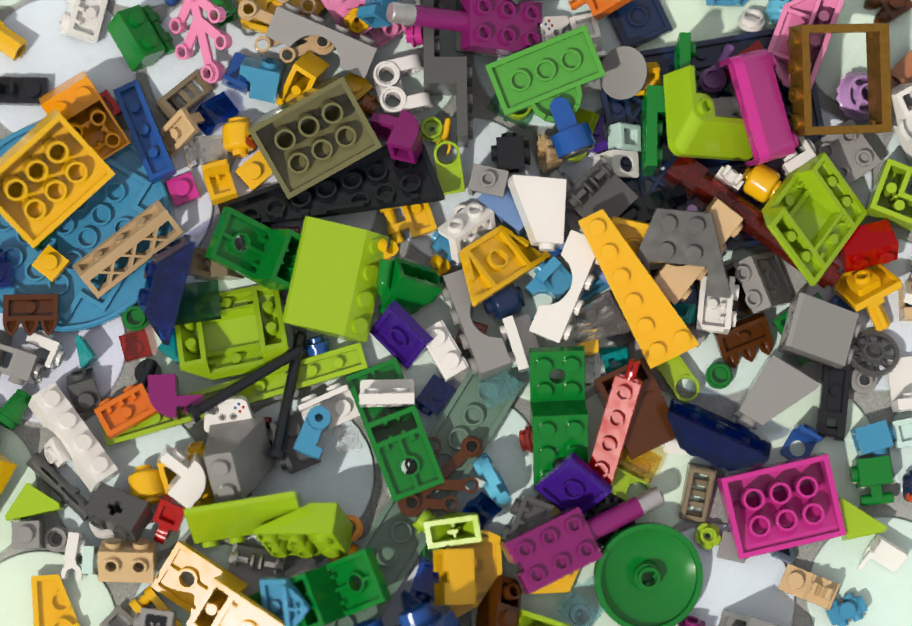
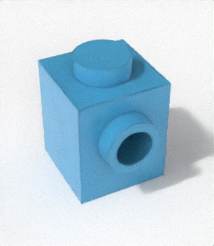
(873, 438)

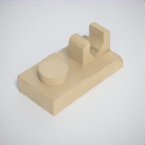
(180, 130)
(809, 587)

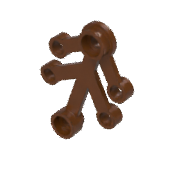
(450, 484)

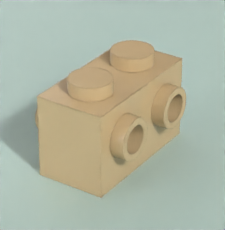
(127, 561)

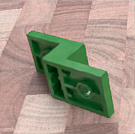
(654, 107)
(266, 252)
(557, 406)
(397, 436)
(333, 588)

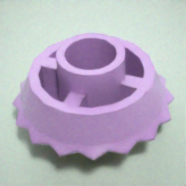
(854, 96)

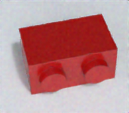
(869, 246)

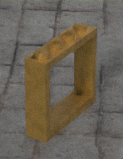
(877, 78)

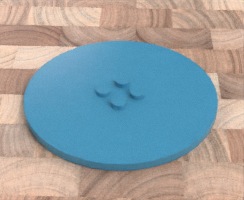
(87, 227)

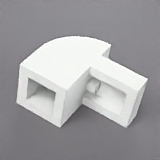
(190, 476)

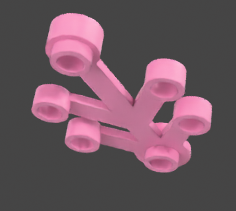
(201, 28)

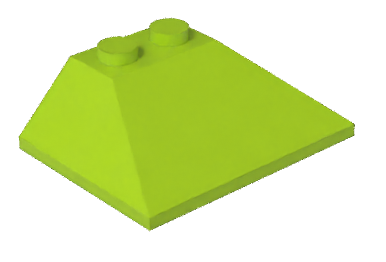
(813, 216)
(238, 342)

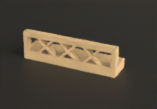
(123, 241)

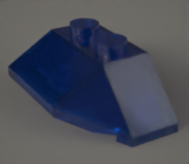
(165, 285)
(715, 437)

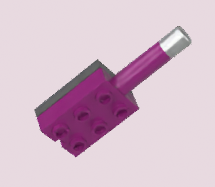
(480, 26)
(568, 540)

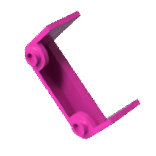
(761, 106)

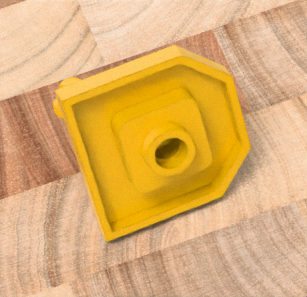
(867, 291)

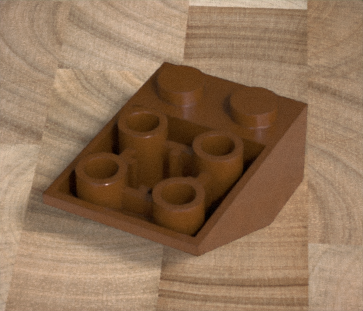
(650, 422)

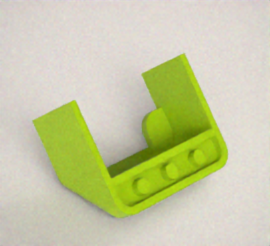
(693, 125)

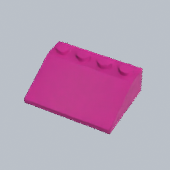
(781, 505)

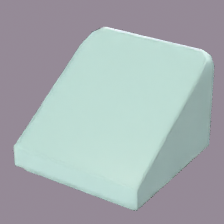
(624, 137)

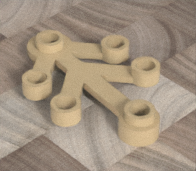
(265, 17)

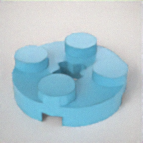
(494, 482)

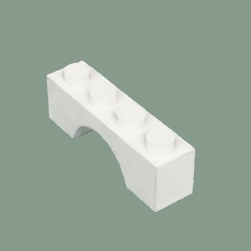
(555, 319)
(61, 418)

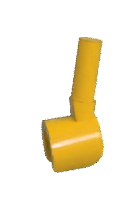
(445, 135)

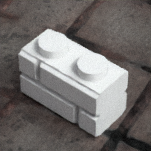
(445, 352)

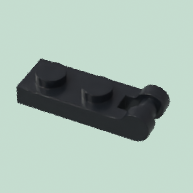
(833, 401)

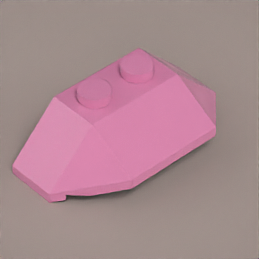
(803, 13)

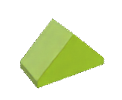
(32, 503)
(858, 522)
(453, 530)

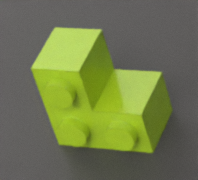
(888, 195)

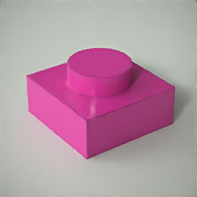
(183, 189)

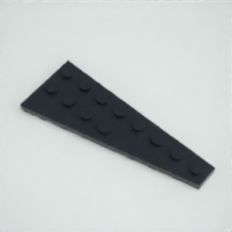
(363, 186)

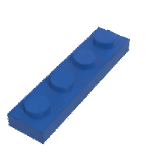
(145, 131)

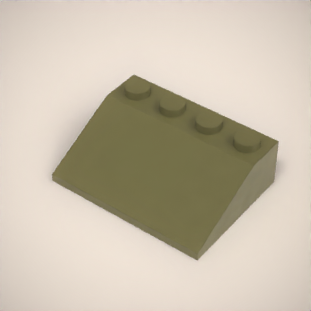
(314, 135)

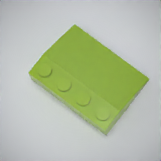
(334, 280)
(237, 518)

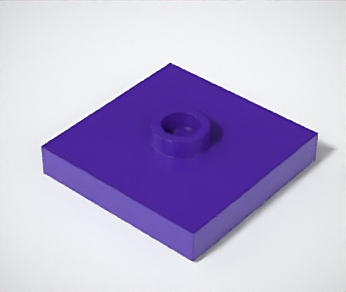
(401, 335)
(573, 485)

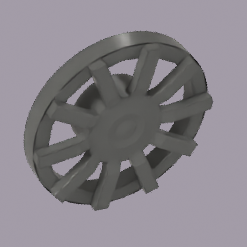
(874, 353)

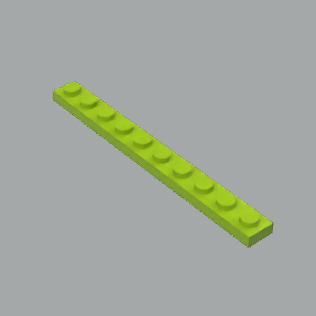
(311, 372)

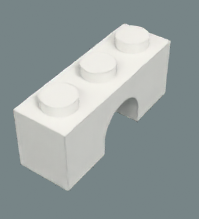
(902, 116)

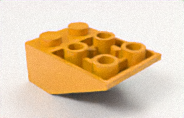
(87, 113)

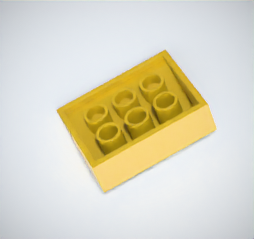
(48, 177)

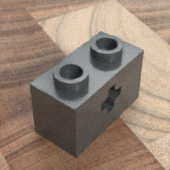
(118, 512)

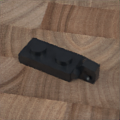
(644, 208)

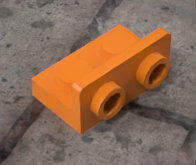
(125, 410)

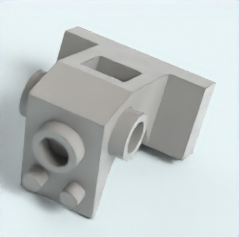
(24, 363)

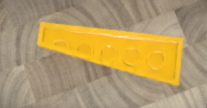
(646, 309)

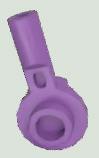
(713, 79)

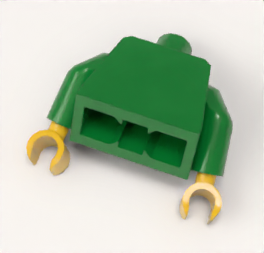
(406, 281)

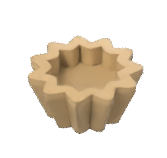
(546, 154)

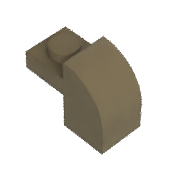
(206, 269)

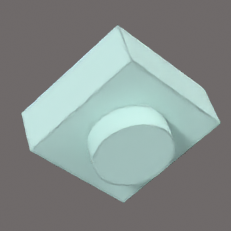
(903, 432)
(89, 560)

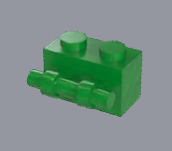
(140, 36)

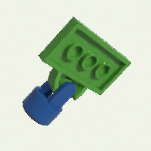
(550, 82)

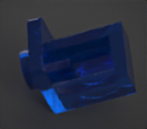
(216, 113)
(485, 507)

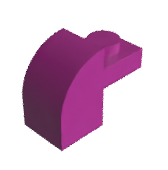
(402, 134)
(165, 397)

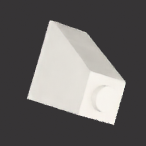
(541, 208)

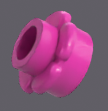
(414, 35)

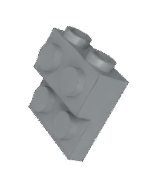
(763, 282)

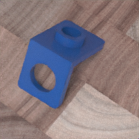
(232, 78)
(806, 435)

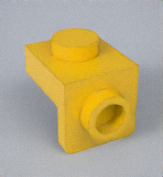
(218, 181)

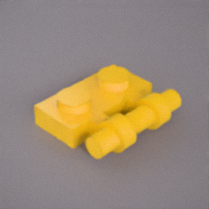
(417, 219)

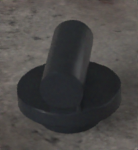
(146, 368)

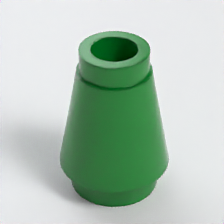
(14, 409)

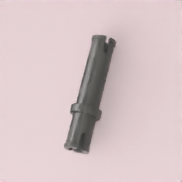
(38, 464)

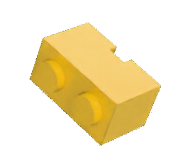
(456, 576)

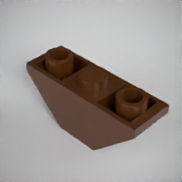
(500, 603)

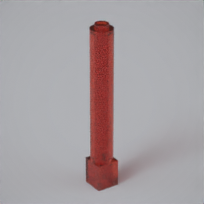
(705, 187)

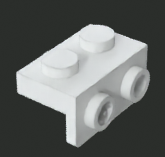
(716, 313)
(520, 338)

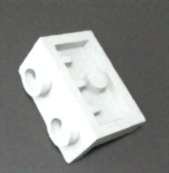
(83, 19)
(467, 227)
(387, 393)
(337, 401)

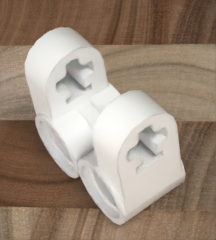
(400, 67)

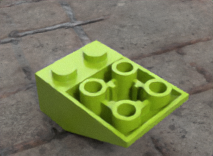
(308, 532)

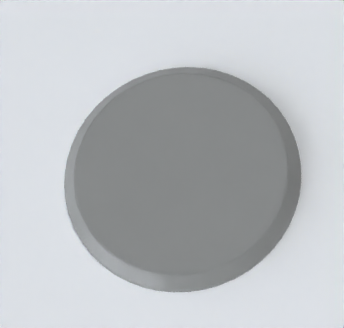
(624, 72)

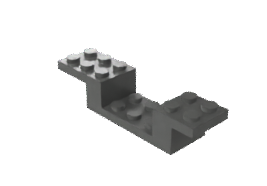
(448, 77)

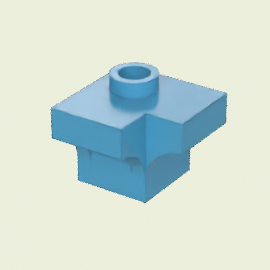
(264, 77)
(550, 279)

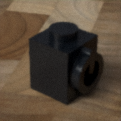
(511, 153)

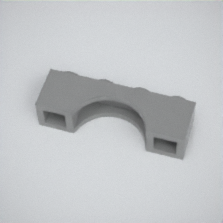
(354, 52)
(487, 353)

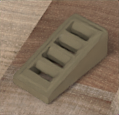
(163, 103)
(687, 491)

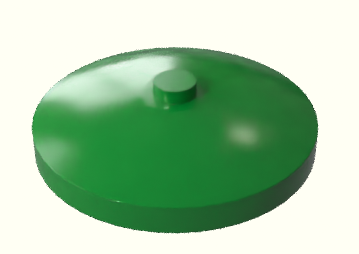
(648, 576)

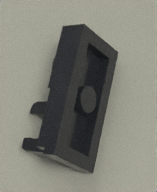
(23, 90)

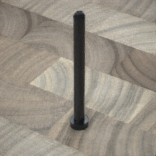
(243, 383)
(277, 449)

